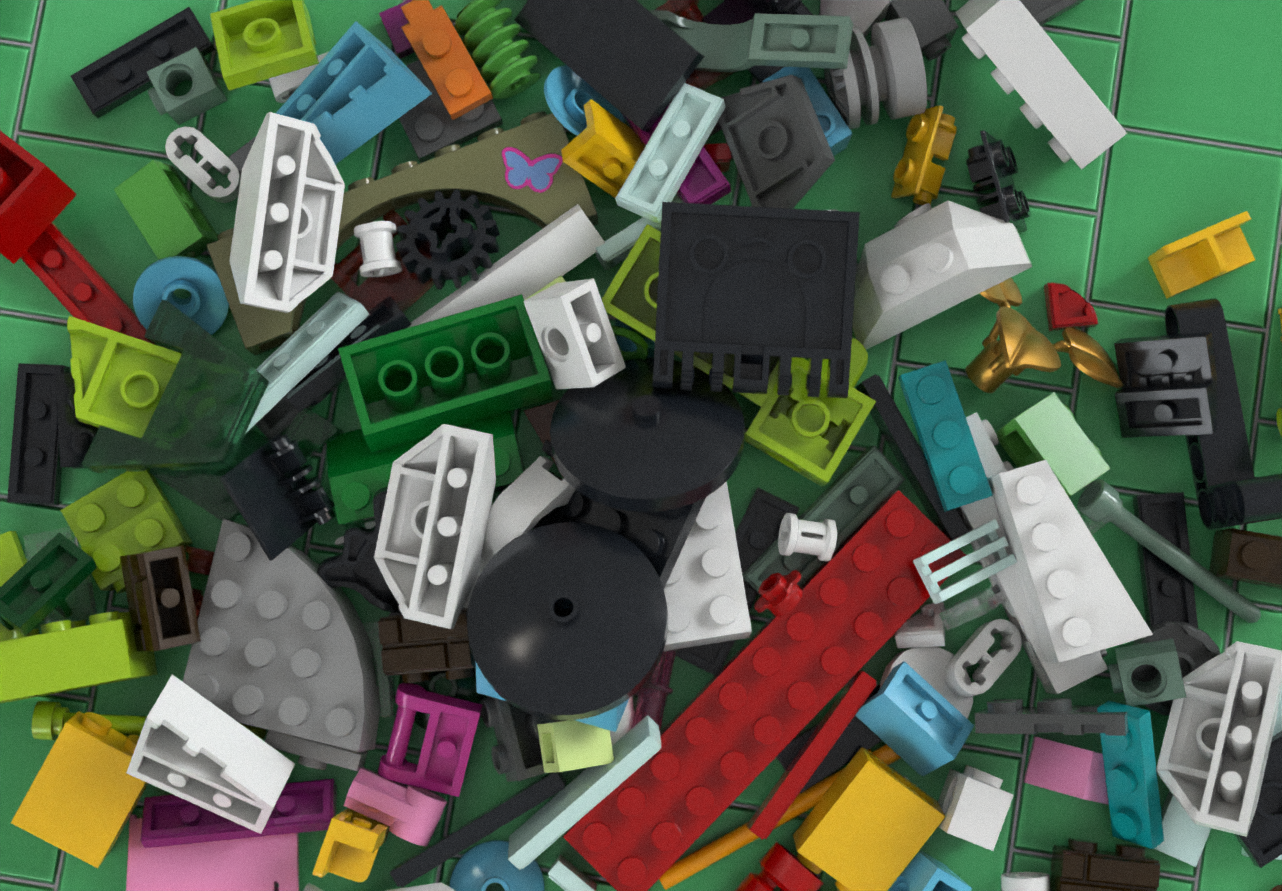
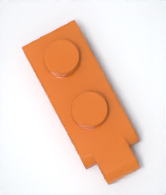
(444, 58)

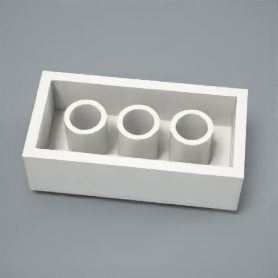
(707, 582)

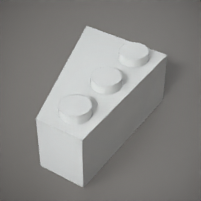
(209, 758)

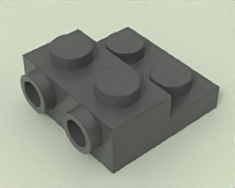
(517, 739)

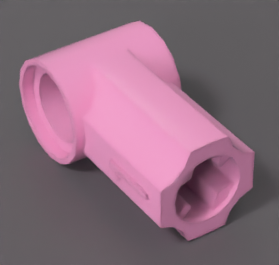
(408, 811)

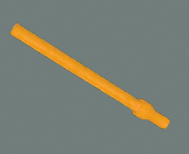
(742, 835)

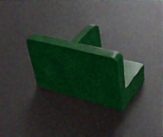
(44, 584)

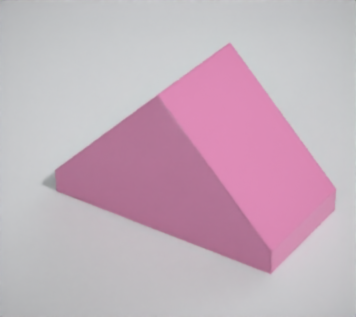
(1067, 770)

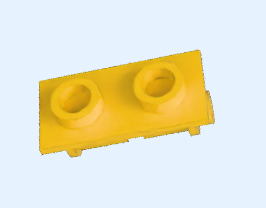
(927, 136)

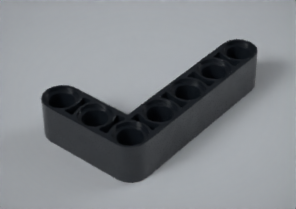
(1222, 460)

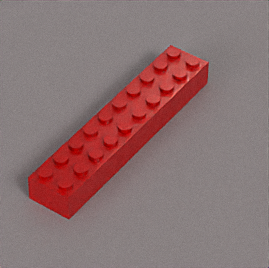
(762, 698)

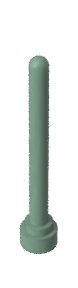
(1103, 504)

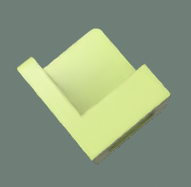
(573, 746)

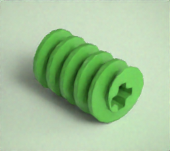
(494, 48)

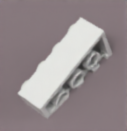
(1042, 77)
(1062, 571)

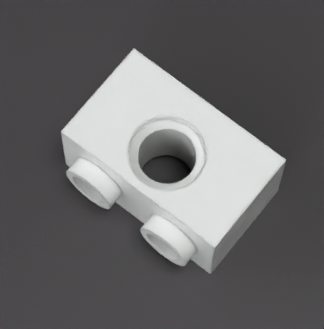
(575, 334)
(974, 806)

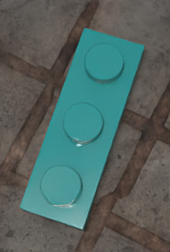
(945, 436)
(1132, 779)

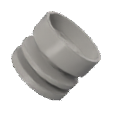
(884, 72)

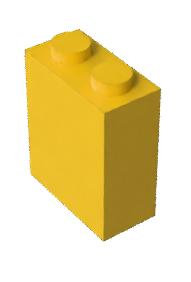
(83, 789)
(867, 826)

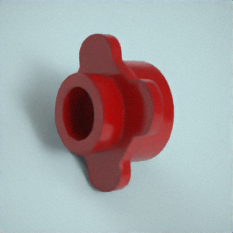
(779, 593)

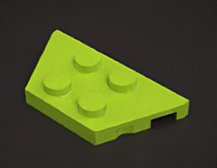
(117, 377)

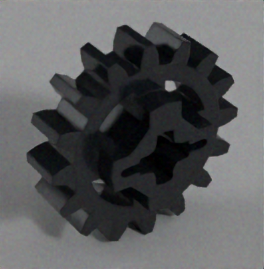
(451, 242)

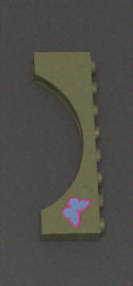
(505, 168)

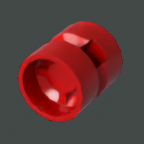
(781, 870)

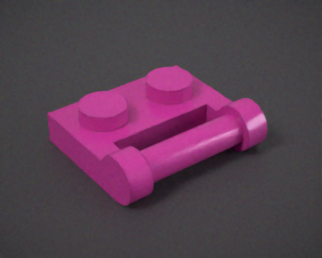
(445, 743)

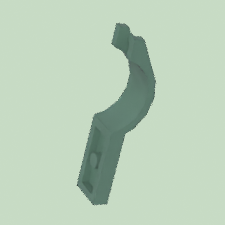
(767, 41)

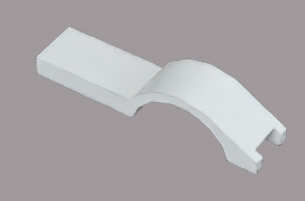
(521, 508)

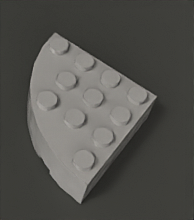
(283, 646)

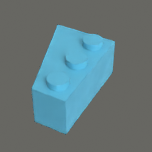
(355, 92)

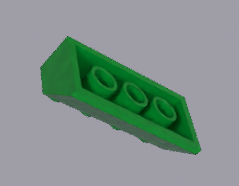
(446, 373)
(359, 474)

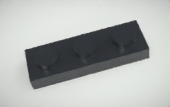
(316, 385)

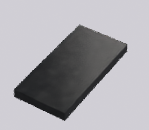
(616, 50)

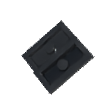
(1167, 385)

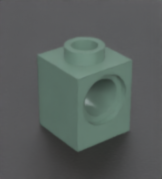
(204, 92)
(1164, 687)

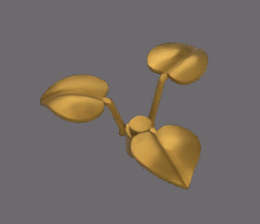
(1025, 347)

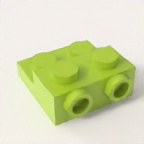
(263, 40)
(122, 520)

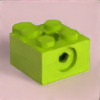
(812, 431)

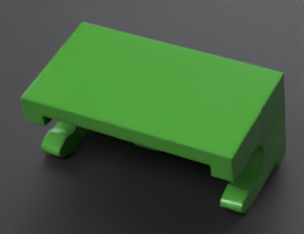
(166, 212)

